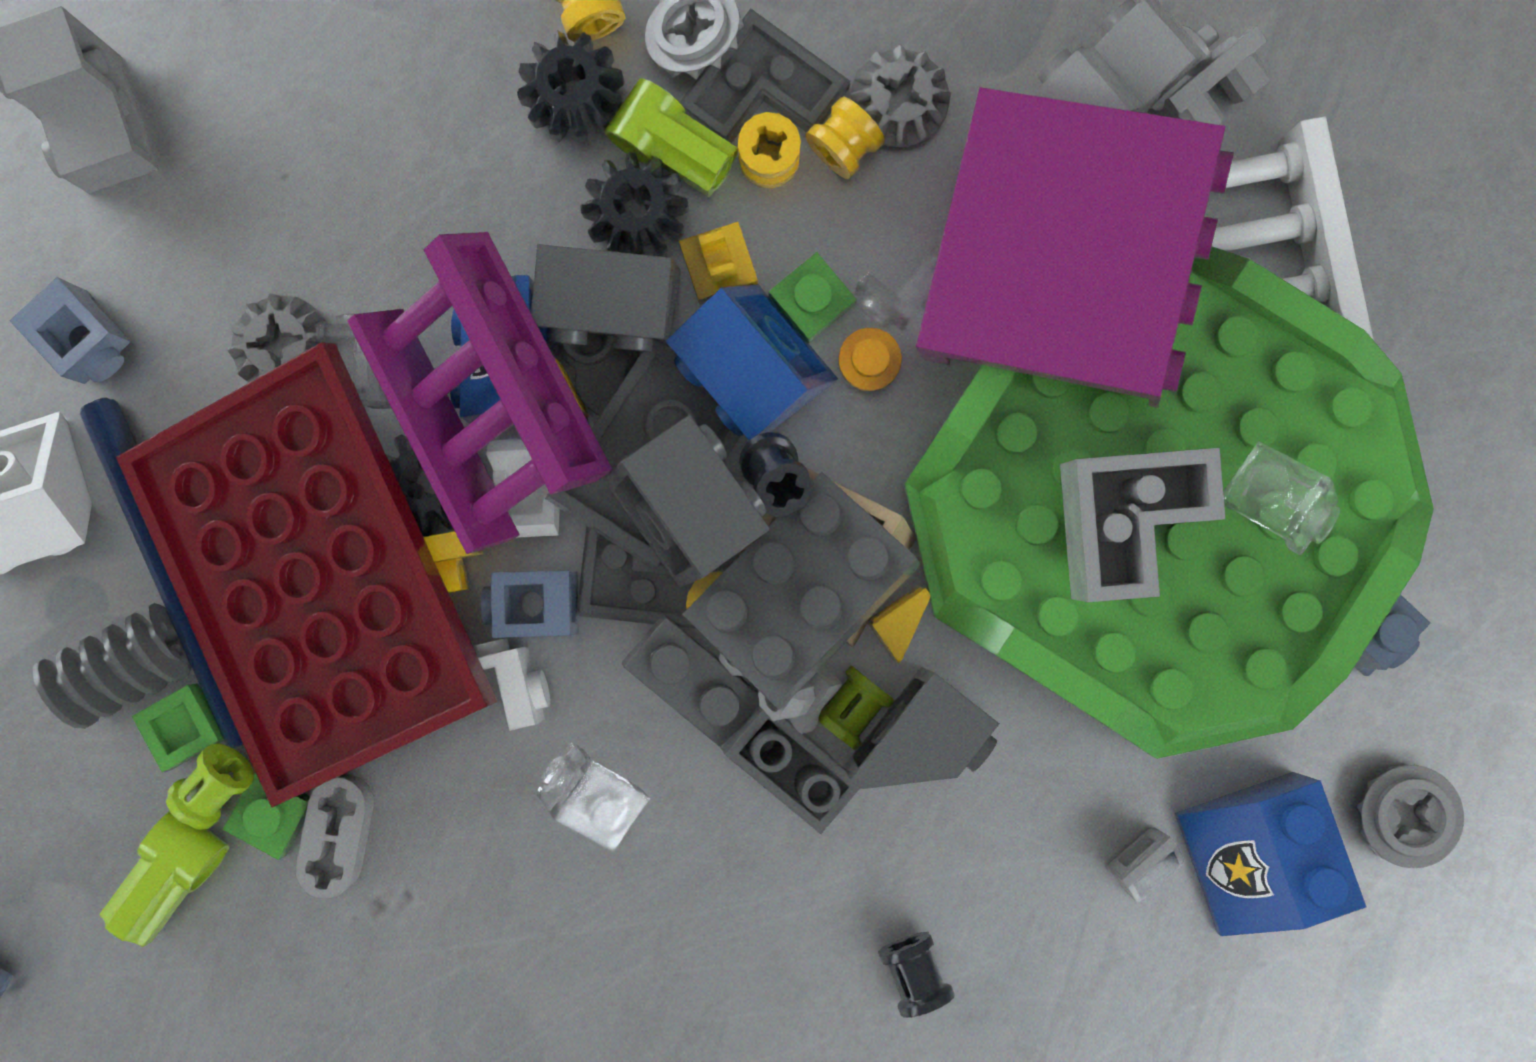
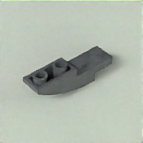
(731, 717)

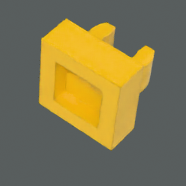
(718, 260)
(448, 557)

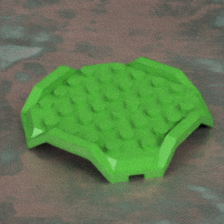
(1241, 622)

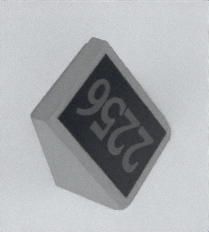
(1146, 863)

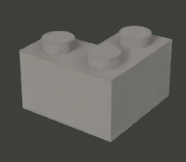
(1129, 66)
(79, 96)
(1114, 511)

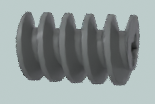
(112, 672)

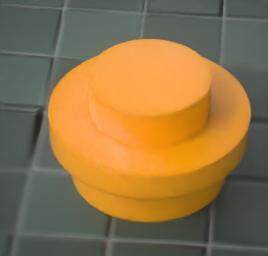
(869, 359)

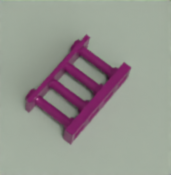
(522, 371)

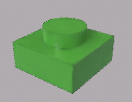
(812, 297)
(178, 727)
(265, 827)

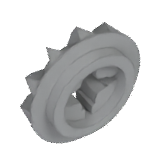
(674, 22)
(910, 122)
(256, 326)
(1438, 810)

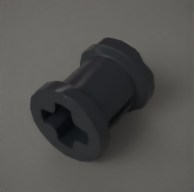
(776, 475)
(916, 975)

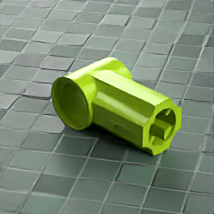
(657, 126)
(171, 865)

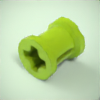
(872, 701)
(209, 786)

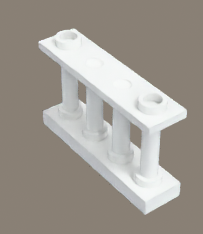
(1315, 220)

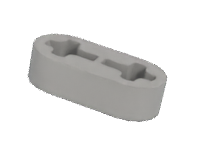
(320, 833)

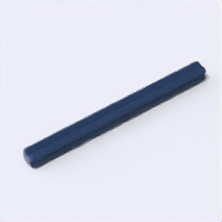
(111, 438)

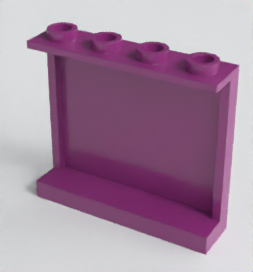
(1074, 243)

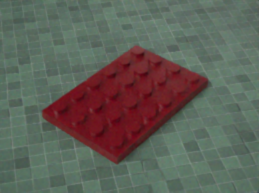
(305, 575)

